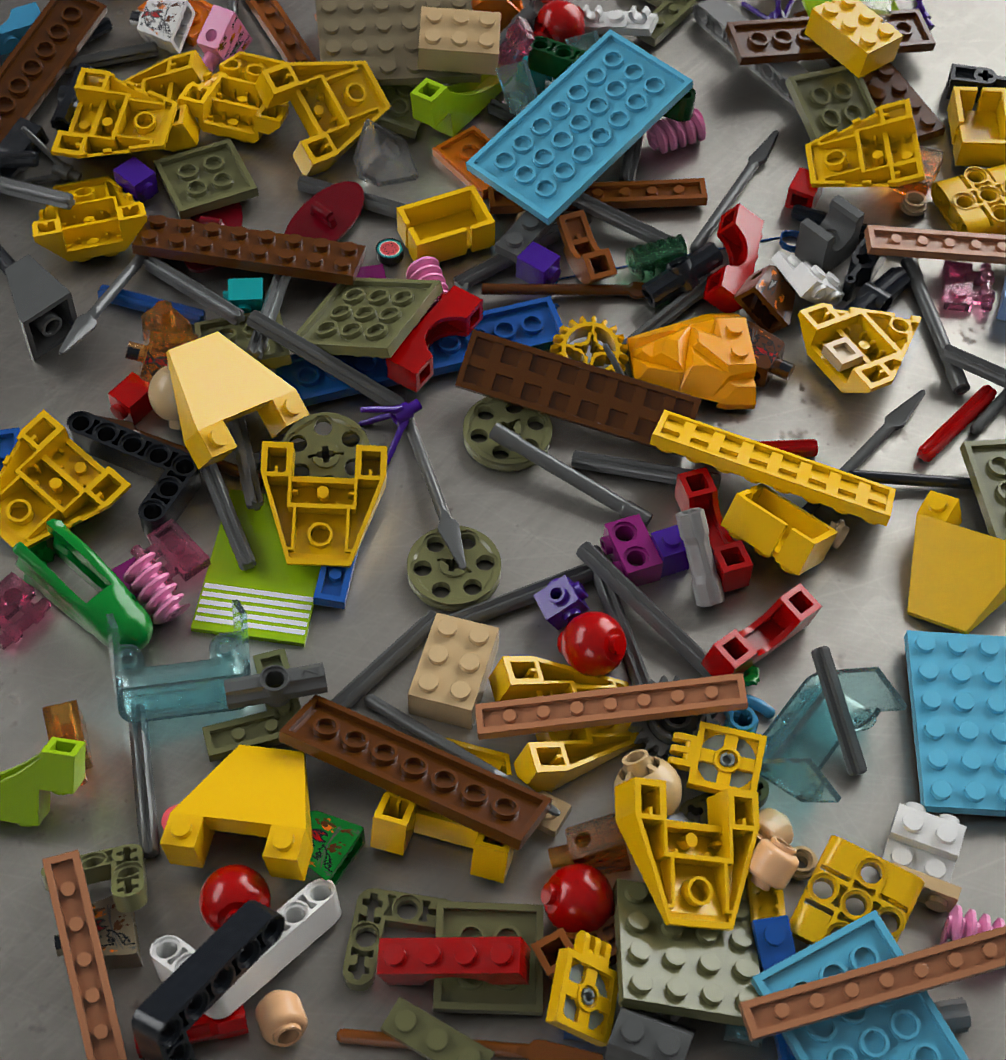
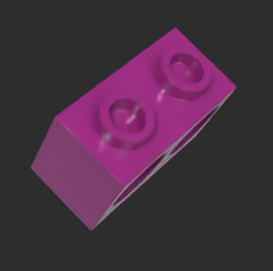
(636, 550)

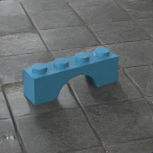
(17, 25)

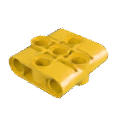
(974, 200)
(844, 863)

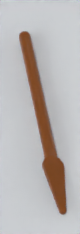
(535, 1050)

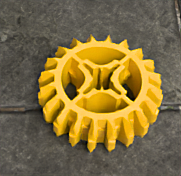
(593, 331)

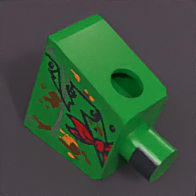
(334, 846)

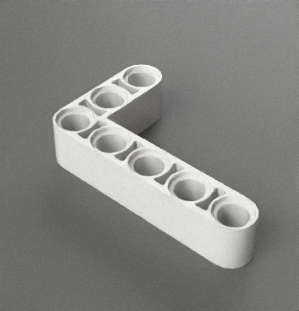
(306, 919)

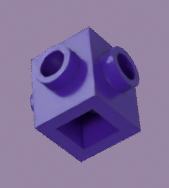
(562, 601)

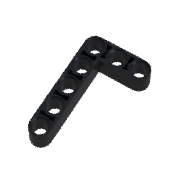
(169, 467)
(201, 980)

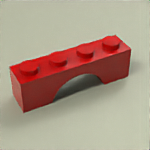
(741, 235)
(453, 315)
(730, 556)
(778, 624)
(478, 958)

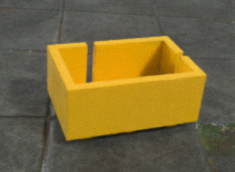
(853, 35)
(978, 134)
(446, 225)
(778, 529)

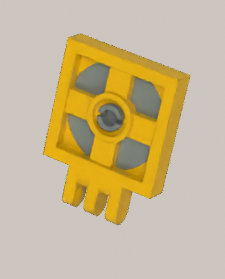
(719, 758)
(584, 990)

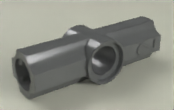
(257, 688)

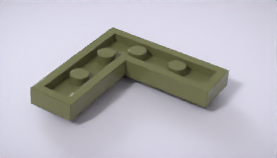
(670, 15)
(255, 729)
(430, 1035)

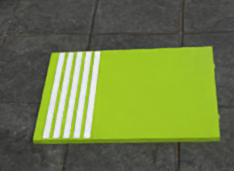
(272, 593)

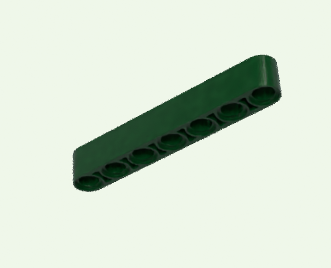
(553, 58)

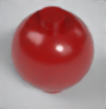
(559, 21)
(593, 643)
(228, 891)
(578, 898)

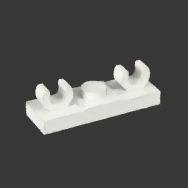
(622, 22)

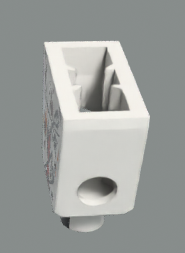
(164, 23)

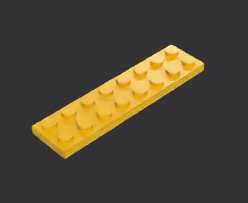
(774, 468)

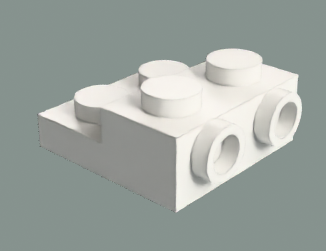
(809, 280)
(924, 841)

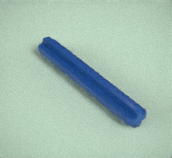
(144, 303)

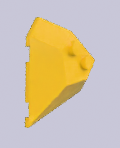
(874, 332)

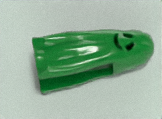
(113, 597)

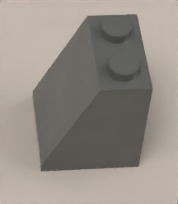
(41, 304)
(647, 1037)

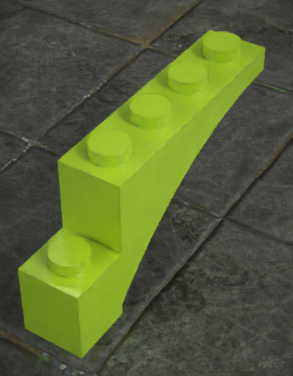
(452, 106)
(28, 786)

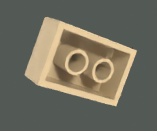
(459, 40)
(453, 670)

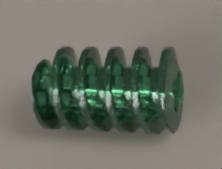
(654, 255)

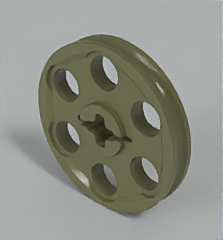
(516, 422)
(331, 442)
(454, 580)

